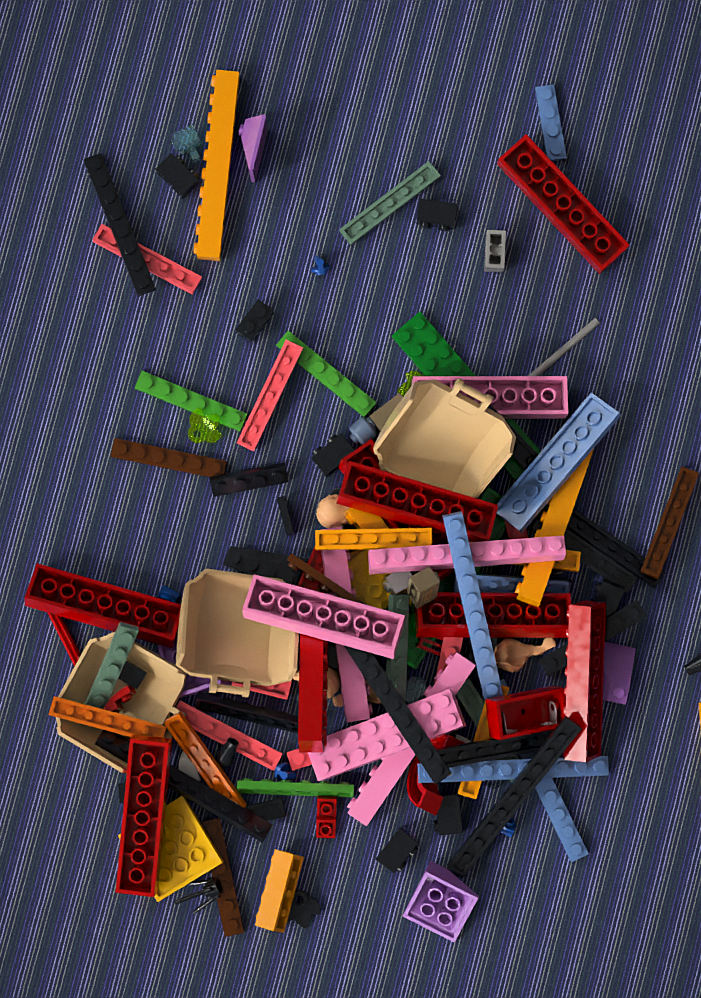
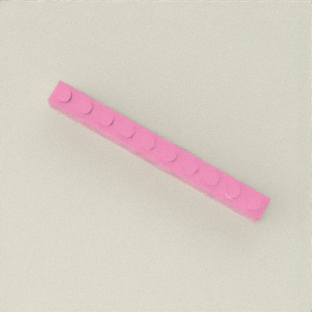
(483, 554)
(352, 681)
(391, 768)

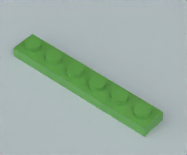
(330, 377)
(189, 400)
(287, 787)

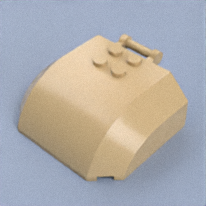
(445, 438)
(224, 645)
(152, 702)

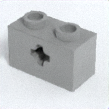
(495, 251)
(396, 582)

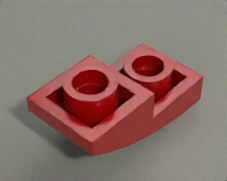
(123, 696)
(326, 816)

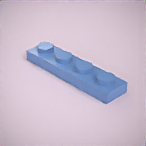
(550, 122)

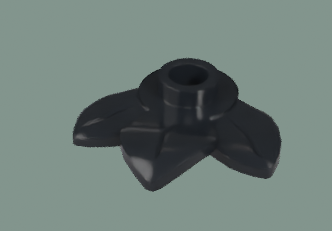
(302, 911)

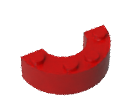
(426, 794)

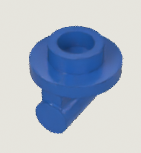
(321, 268)
(168, 594)
(282, 772)
(509, 828)

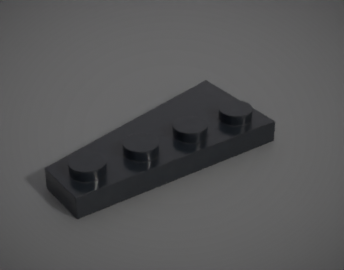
(262, 564)

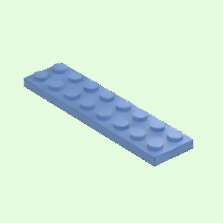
(556, 462)

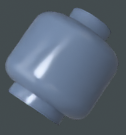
(363, 431)

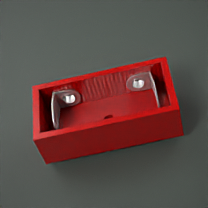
(541, 713)

